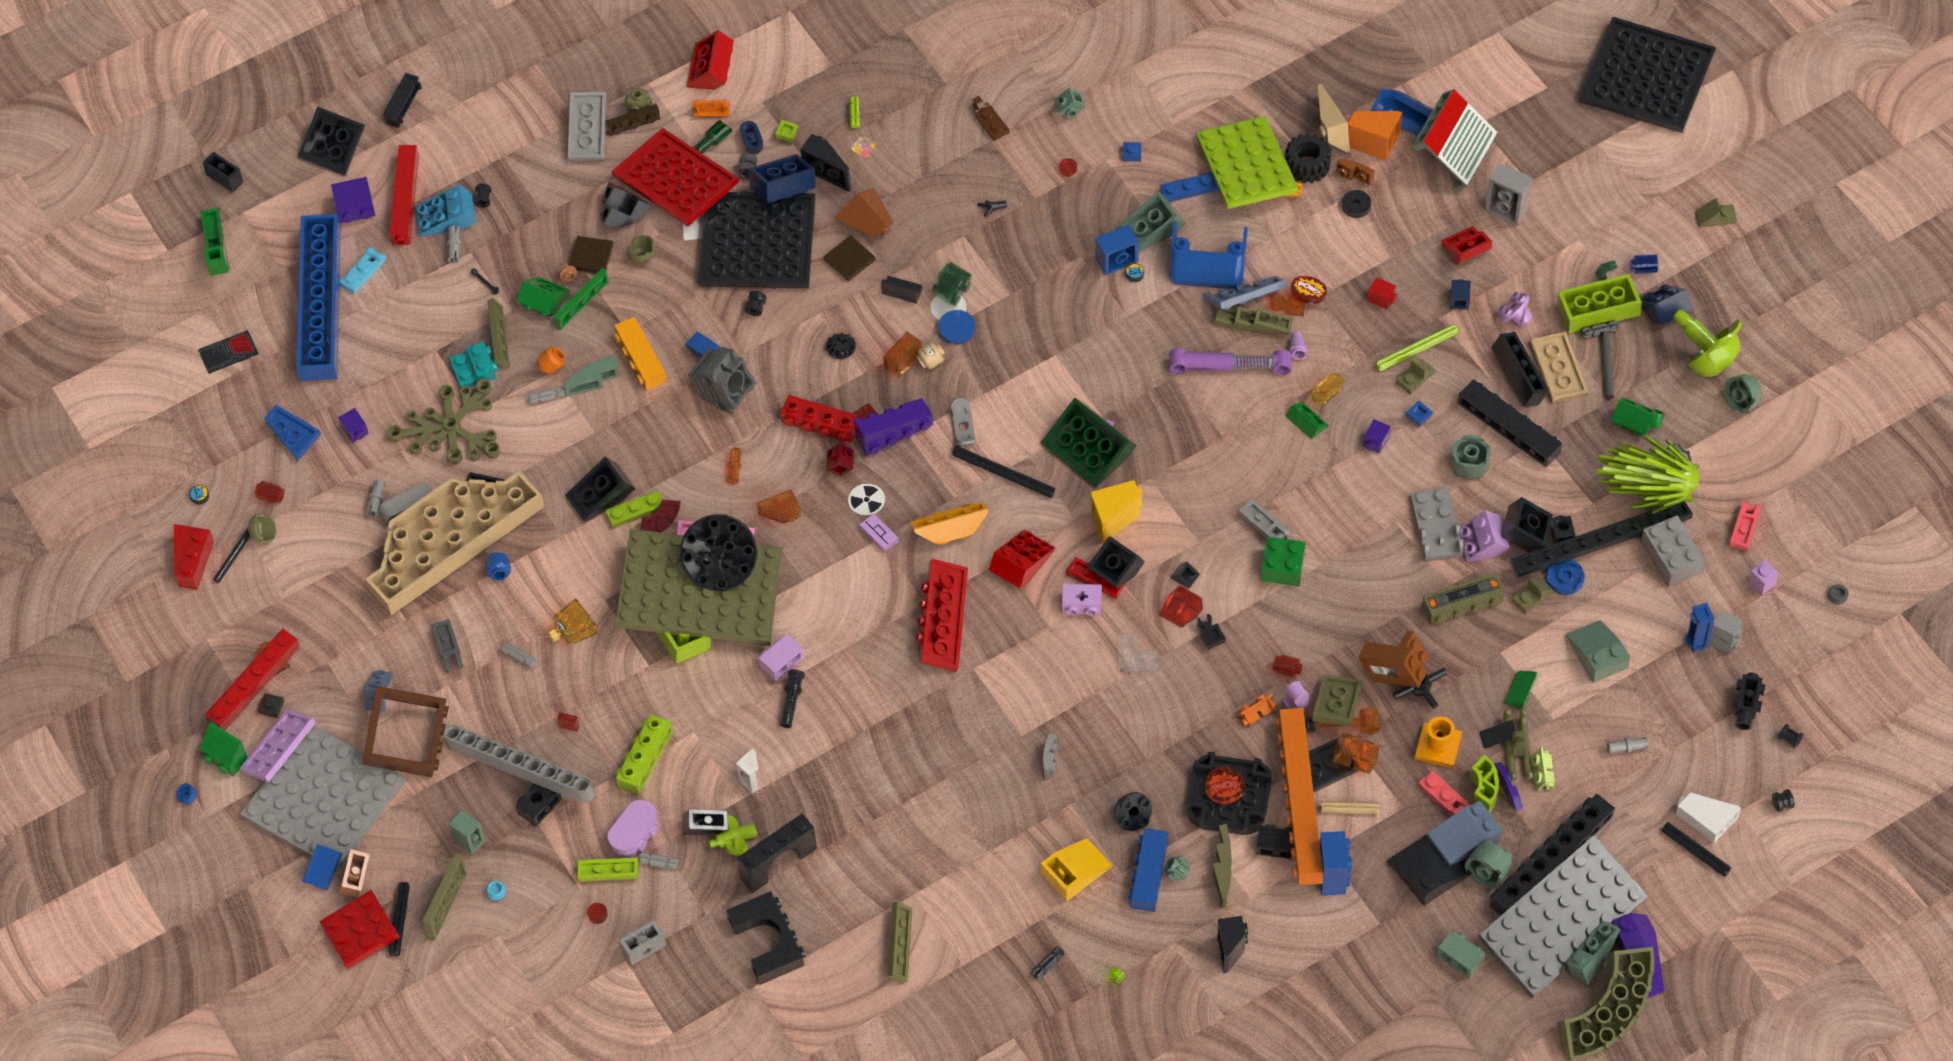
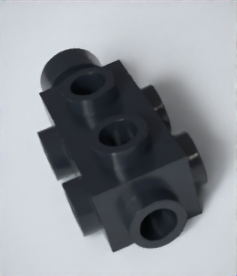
(1747, 701)

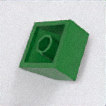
(542, 295)
(222, 750)

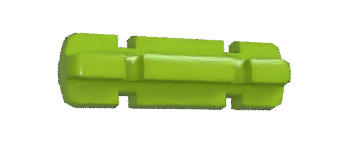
(854, 112)

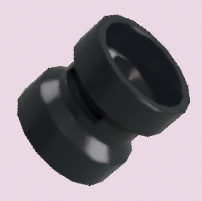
(755, 303)

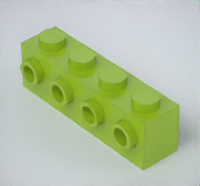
(644, 754)

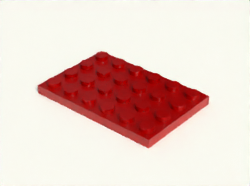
(675, 177)

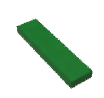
(581, 298)

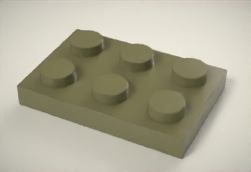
(1337, 700)

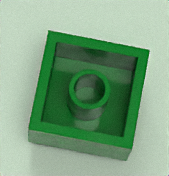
(1283, 561)

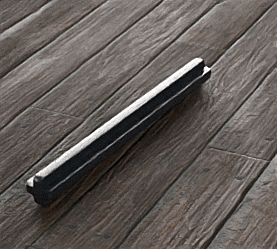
(1003, 471)

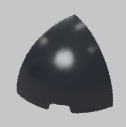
(621, 207)

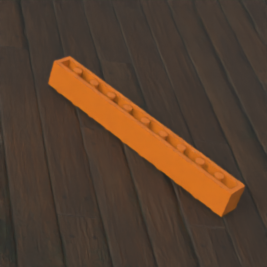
(1300, 796)

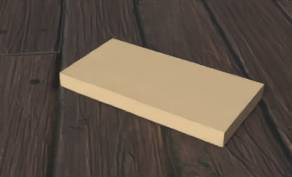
(1559, 367)

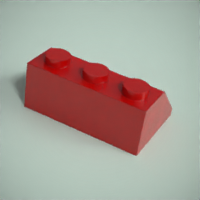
(710, 61)

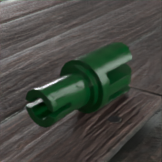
(713, 136)

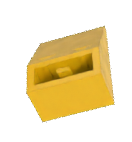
(1074, 868)

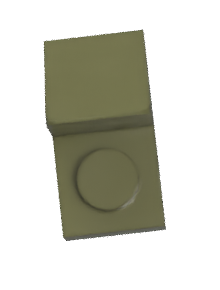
(1713, 214)
(1417, 374)
(1535, 592)

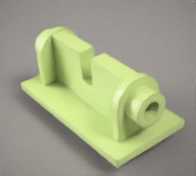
(1542, 762)

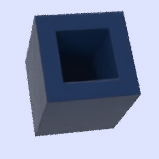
(1460, 294)

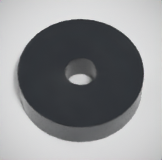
(1359, 197)

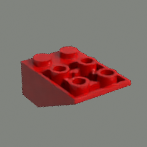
(1020, 558)

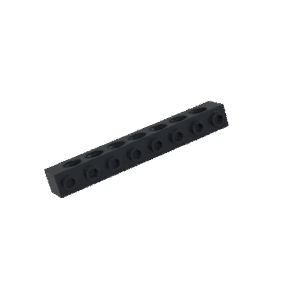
(1595, 806)

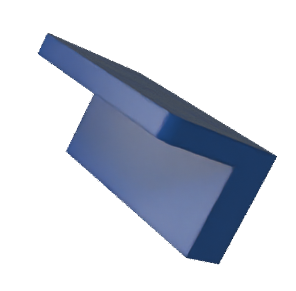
(322, 867)

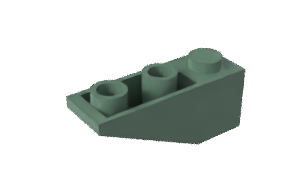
(1592, 954)

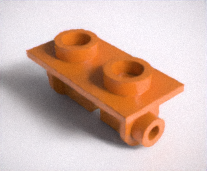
(712, 108)
(1263, 705)

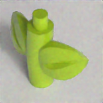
(734, 837)

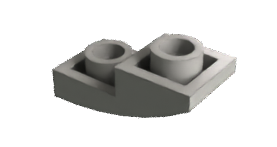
(1049, 755)

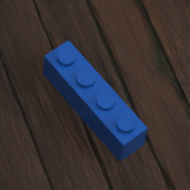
(1149, 870)

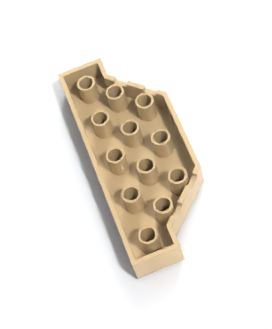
(446, 533)

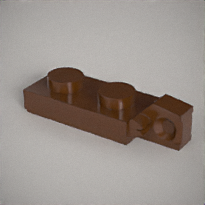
(989, 119)

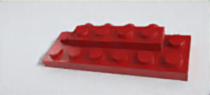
(942, 615)

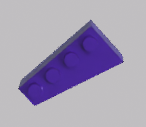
(892, 426)

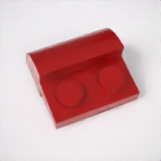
(1466, 245)

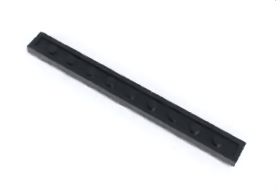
(1595, 540)

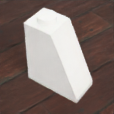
(1707, 815)

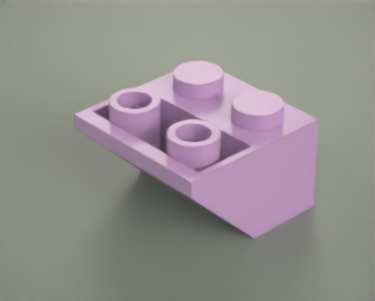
(1483, 537)

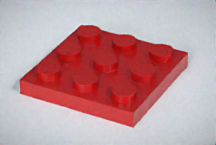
(359, 929)

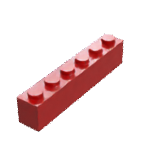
(252, 679)

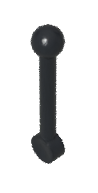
(495, 290)

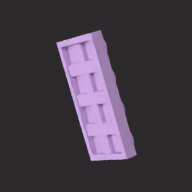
(277, 745)

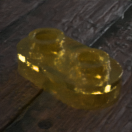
(1326, 389)

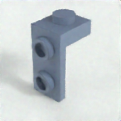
(378, 678)

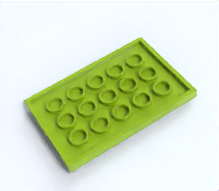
(1246, 162)

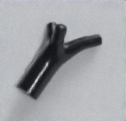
(991, 206)

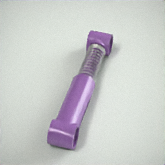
(1181, 361)

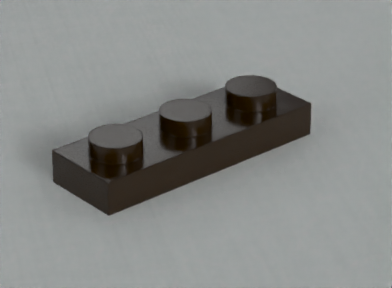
(633, 120)

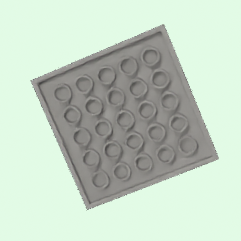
(323, 796)

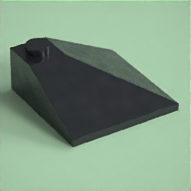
(331, 140)
(1426, 870)

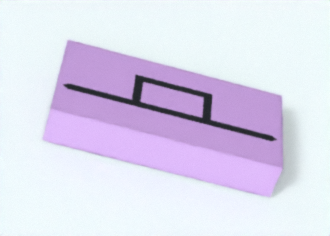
(879, 533)

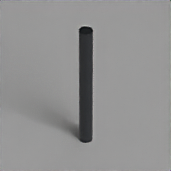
(232, 556)

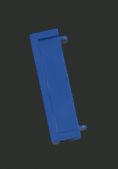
(1700, 627)

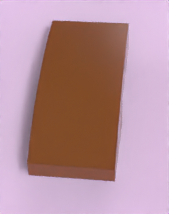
(1351, 169)

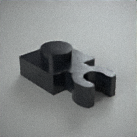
(1210, 633)

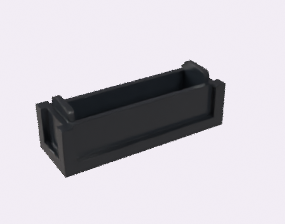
(401, 100)

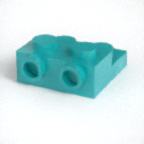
(474, 365)

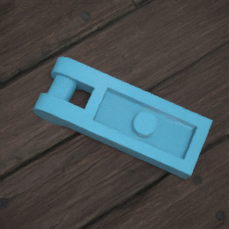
(362, 270)

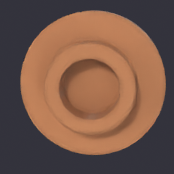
(567, 273)

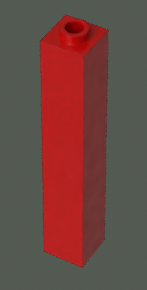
(404, 195)

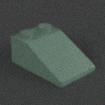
(1153, 221)
(1599, 650)

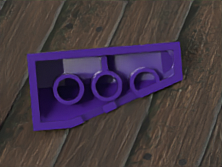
(1636, 933)

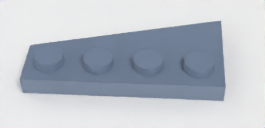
(1245, 292)

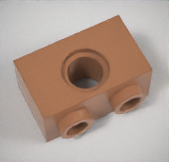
(353, 873)

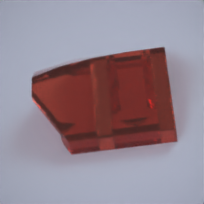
(1181, 607)

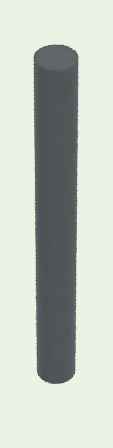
(1607, 365)

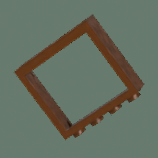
(399, 764)

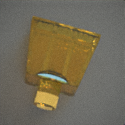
(573, 624)

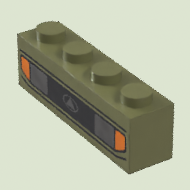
(1463, 599)

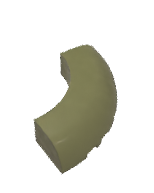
(1616, 1007)

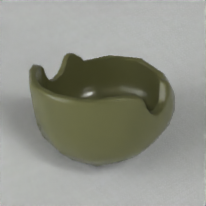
(641, 249)
(262, 528)

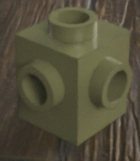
(637, 99)

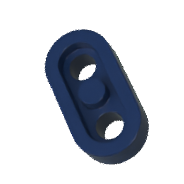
(753, 140)

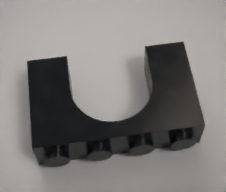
(794, 835)
(766, 912)

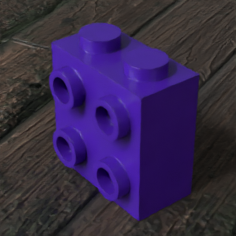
(353, 200)

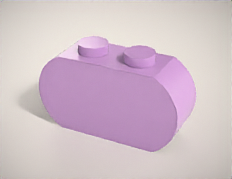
(633, 829)

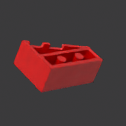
(191, 554)

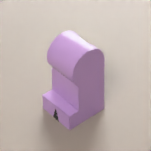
(1296, 697)

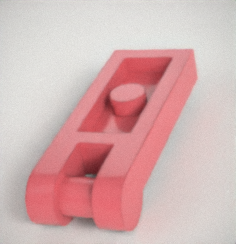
(1745, 526)
(1442, 793)

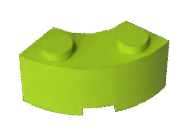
(1487, 783)

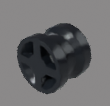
(1783, 800)

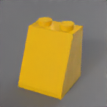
(1115, 508)

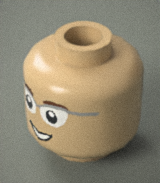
(930, 355)

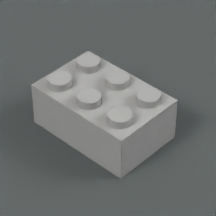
(1508, 194)
(1673, 550)

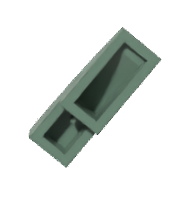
(591, 376)

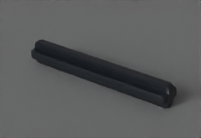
(1696, 849)
(399, 917)

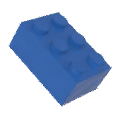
(1335, 862)

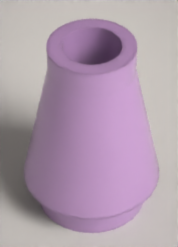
(1298, 347)

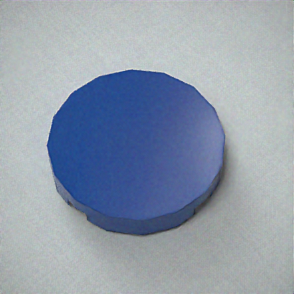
(956, 326)
(1565, 577)

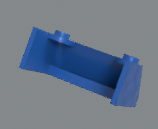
(1413, 111)
(1207, 268)

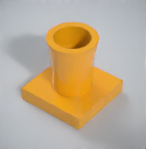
(1439, 742)

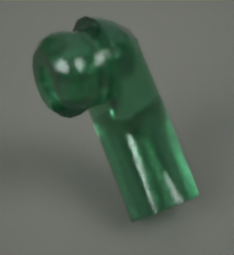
(1604, 268)

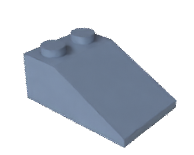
(1464, 832)

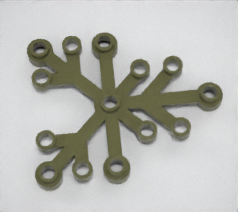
(427, 428)

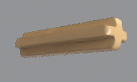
(1350, 807)

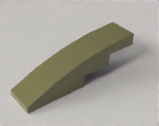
(1254, 321)
(1222, 869)

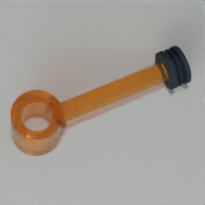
(1368, 721)

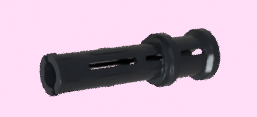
(792, 691)

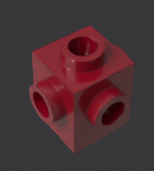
(840, 459)

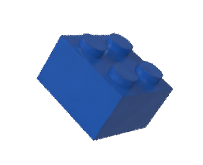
(1117, 249)

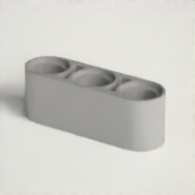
(399, 503)

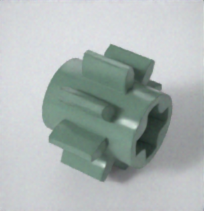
(1177, 868)

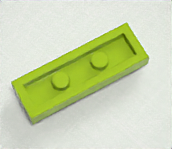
(634, 509)
(608, 869)

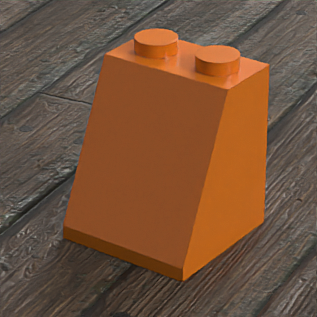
(1374, 132)

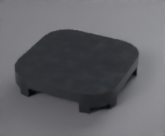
(1241, 816)

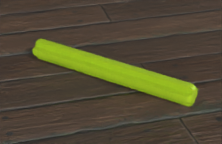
(1417, 347)

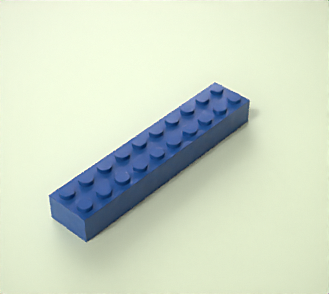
(318, 297)

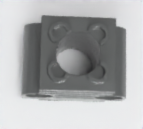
(722, 378)

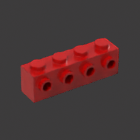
(818, 418)

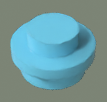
(496, 890)

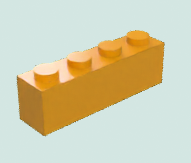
(640, 353)

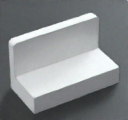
(747, 770)

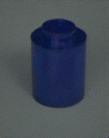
(1644, 264)

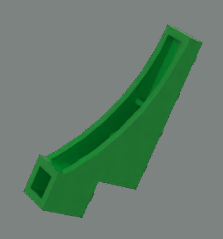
(215, 246)

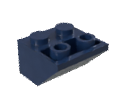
(1664, 303)

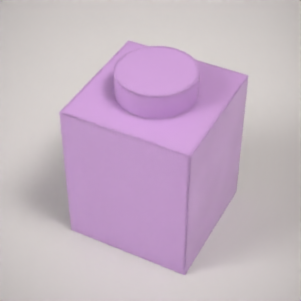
(1763, 577)

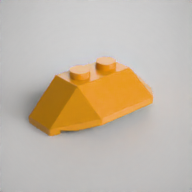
(951, 523)

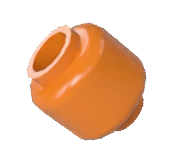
(551, 360)

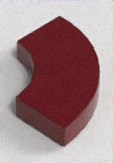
(662, 517)

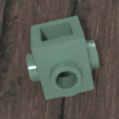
(1070, 103)

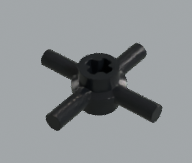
(1424, 688)

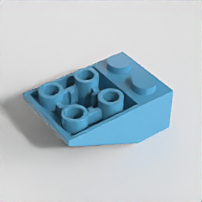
(445, 210)

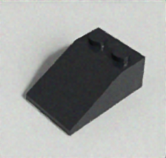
(826, 162)
(600, 489)

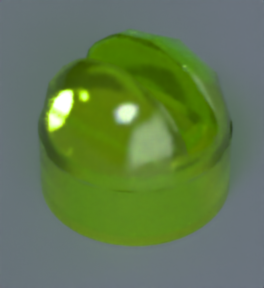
(1117, 975)

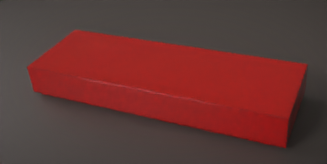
(1080, 572)

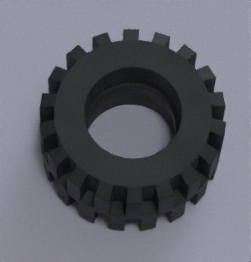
(1308, 146)

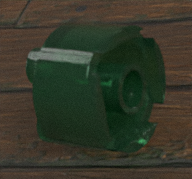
(951, 283)

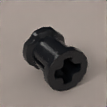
(482, 196)
(1790, 736)

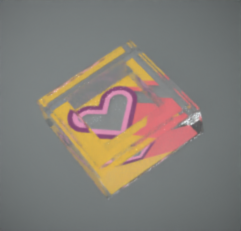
(864, 147)

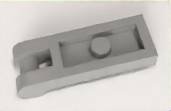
(1263, 521)

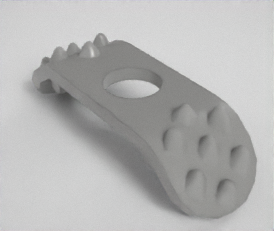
(962, 413)

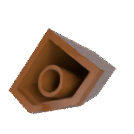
(866, 214)

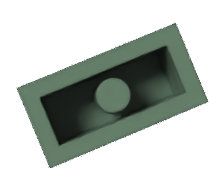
(466, 831)
(1461, 954)

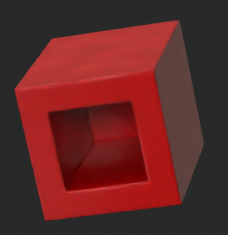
(1382, 293)

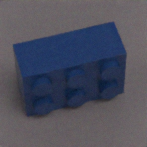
(782, 178)

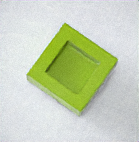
(786, 131)

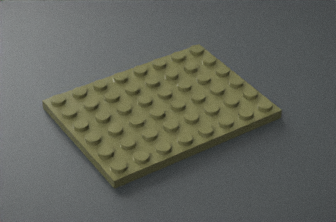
(663, 598)

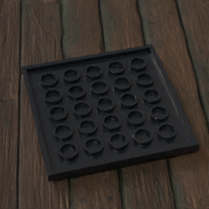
(1647, 74)
(757, 242)

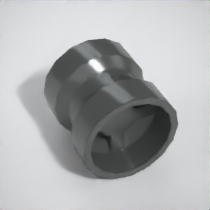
(746, 161)

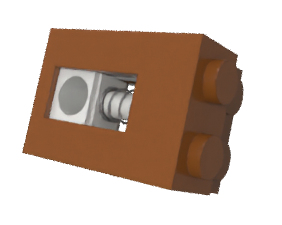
(1396, 664)

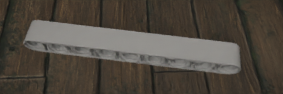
(519, 763)

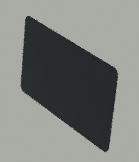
(1497, 734)

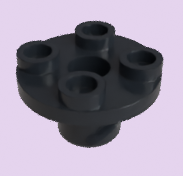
(1133, 811)

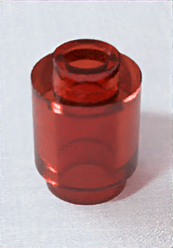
(269, 492)
(1287, 665)

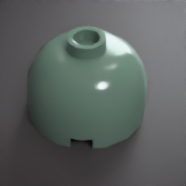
(1743, 392)

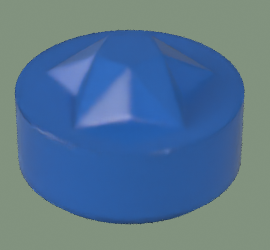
(186, 793)

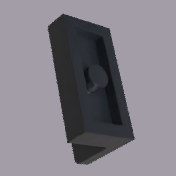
(901, 289)

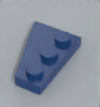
(292, 431)

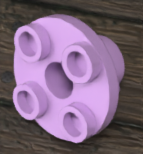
(1515, 309)

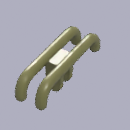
(1518, 746)

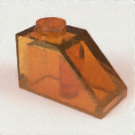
(780, 507)

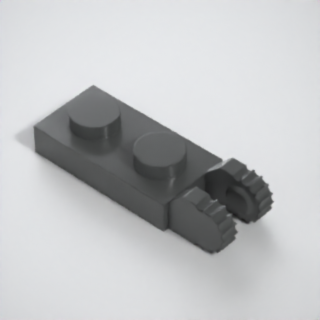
(447, 643)

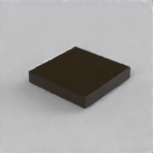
(591, 254)
(849, 258)

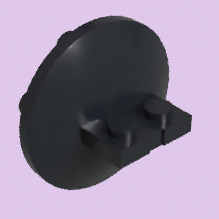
(718, 552)

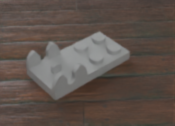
(587, 126)
(1437, 524)

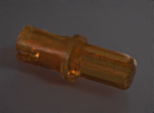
(734, 466)

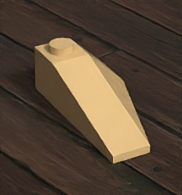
(1333, 124)

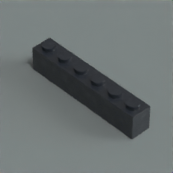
(1510, 423)

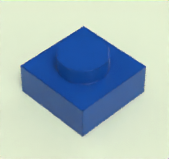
(1131, 151)
(1419, 413)

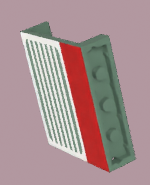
(1456, 136)

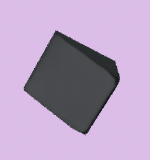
(1185, 574)

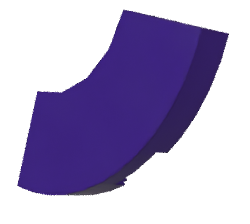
(1510, 790)

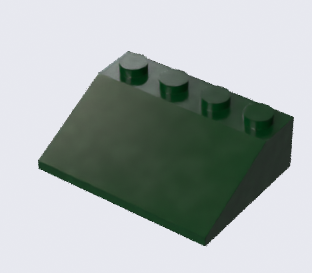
(1088, 442)

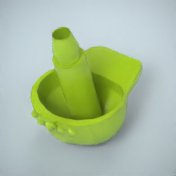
(1716, 351)

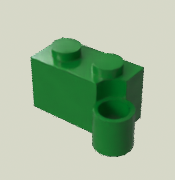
(1636, 416)

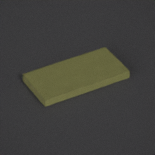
(444, 897)

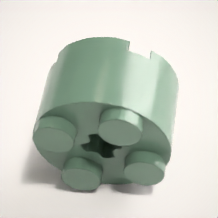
(1470, 457)
(1489, 864)

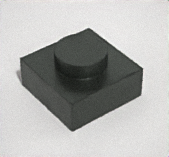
(271, 705)

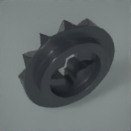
(837, 351)

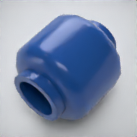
(497, 566)

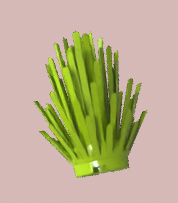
(1658, 476)

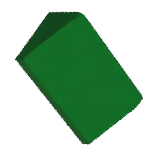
(1306, 420)
(1521, 689)

